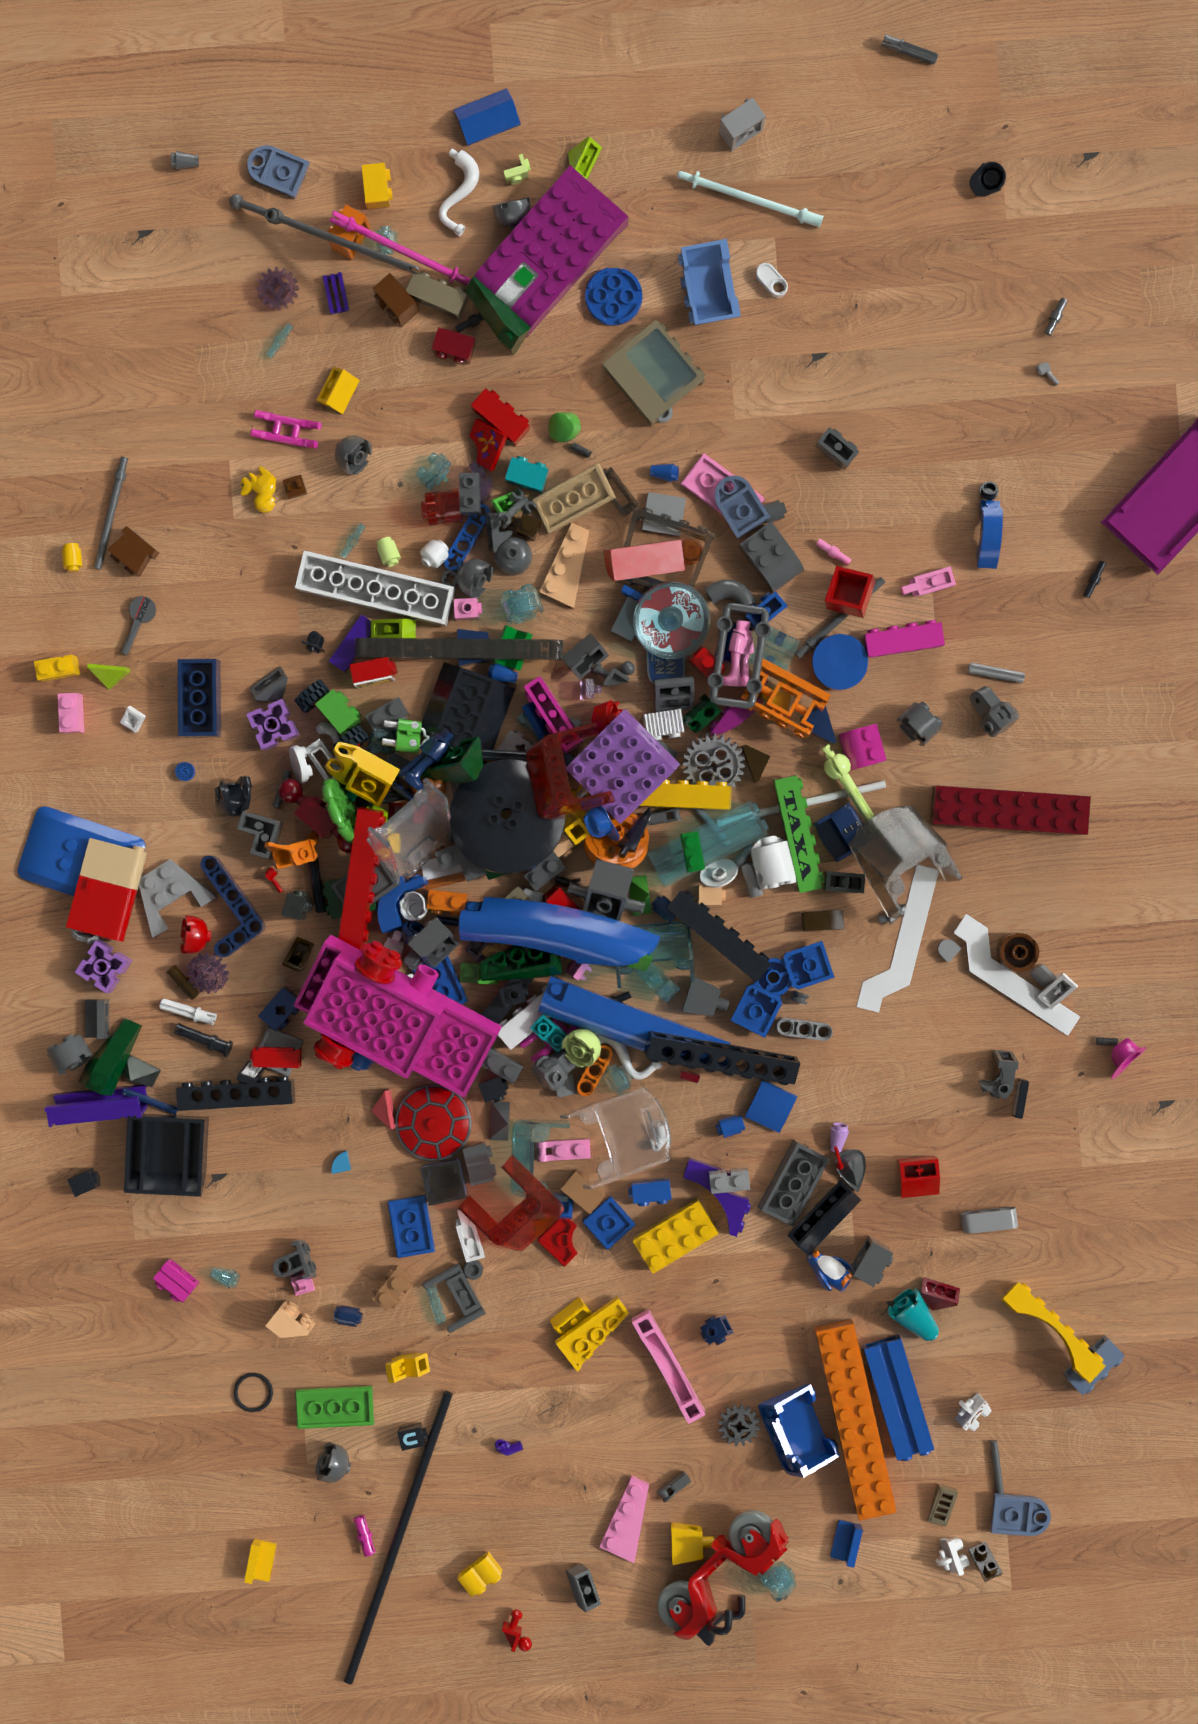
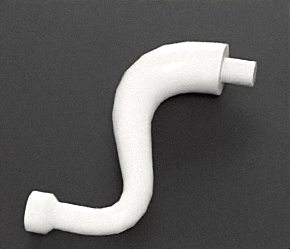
(470, 181)
(623, 1055)

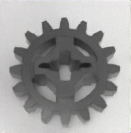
(731, 1423)

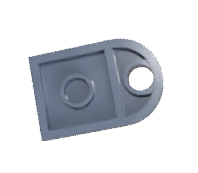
(279, 170)
(741, 506)
(1017, 1515)

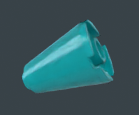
(914, 1315)

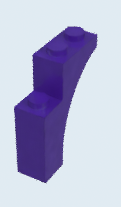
(733, 1204)

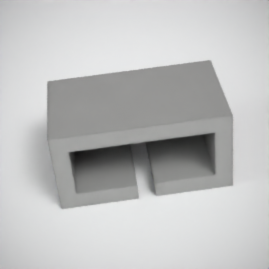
(736, 1182)

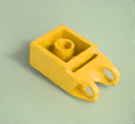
(362, 773)

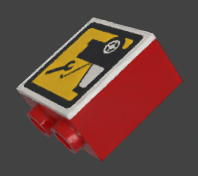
(373, 672)

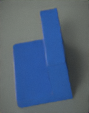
(846, 1542)

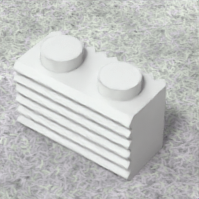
(664, 724)

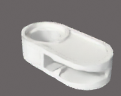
(768, 276)

